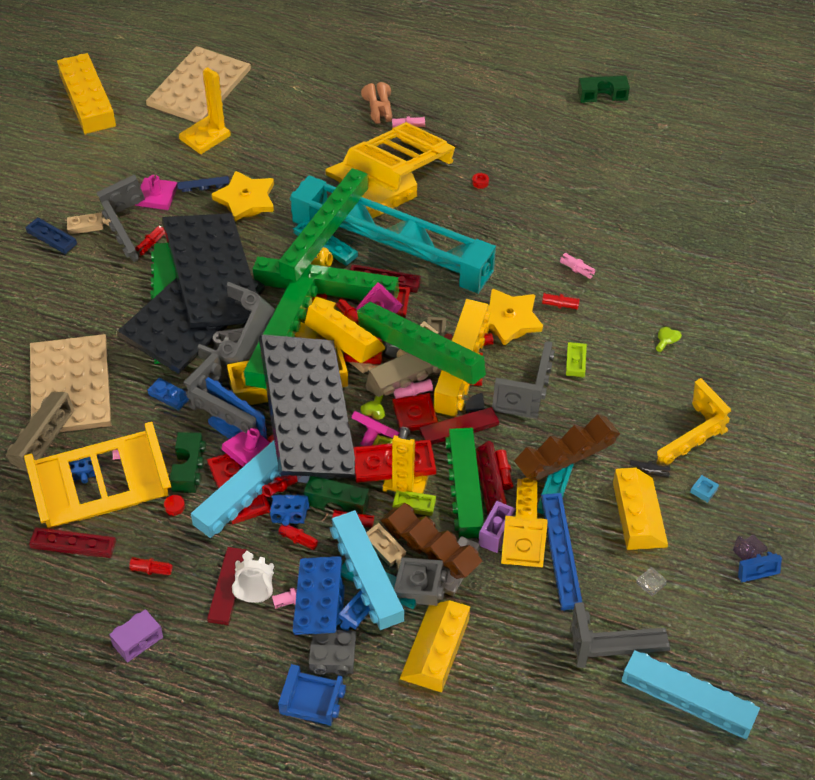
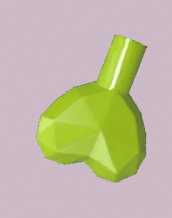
(666, 337)
(373, 408)

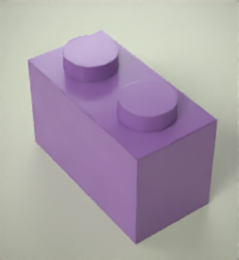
(493, 529)
(136, 635)

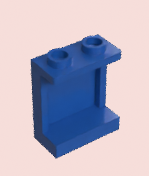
(311, 697)

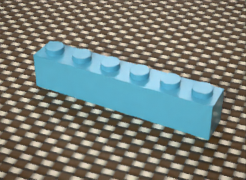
(236, 492)
(367, 569)
(690, 694)

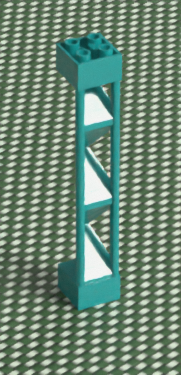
(474, 256)

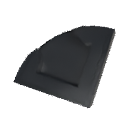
(475, 403)

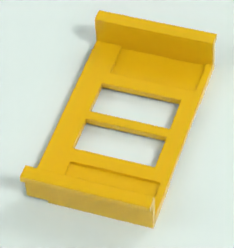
(387, 168)
(56, 490)

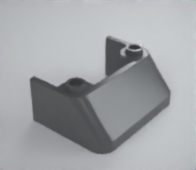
(261, 314)

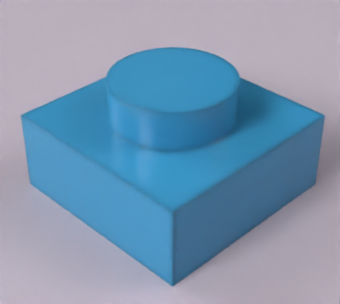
(704, 488)

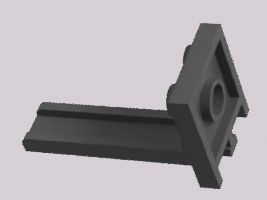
(116, 199)
(522, 397)
(216, 407)
(592, 644)

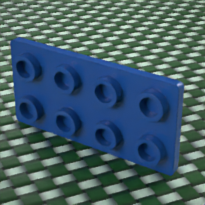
(216, 389)
(319, 596)

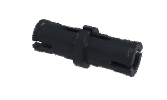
(651, 468)

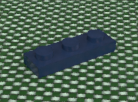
(203, 184)
(51, 235)

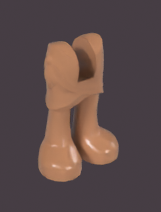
(378, 108)

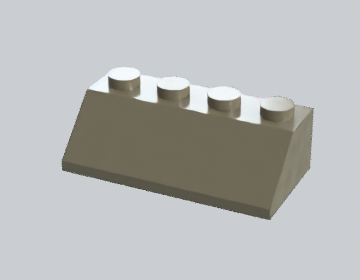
(397, 374)
(42, 429)

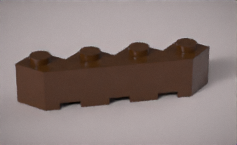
(571, 448)
(425, 538)

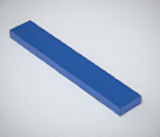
(561, 551)

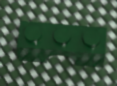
(614, 86)
(186, 476)
(325, 491)

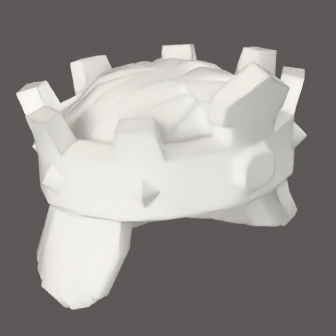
(253, 579)

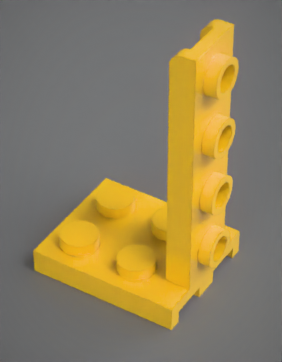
(211, 129)
(716, 417)
(403, 468)
(524, 533)

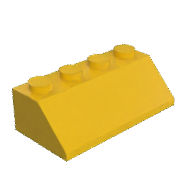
(381, 195)
(345, 333)
(639, 509)
(436, 645)

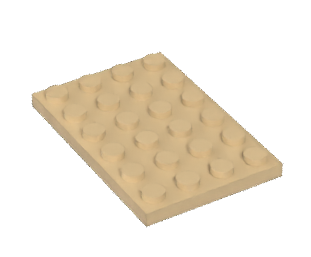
(184, 88)
(78, 369)

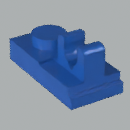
(168, 394)
(759, 567)
(353, 613)

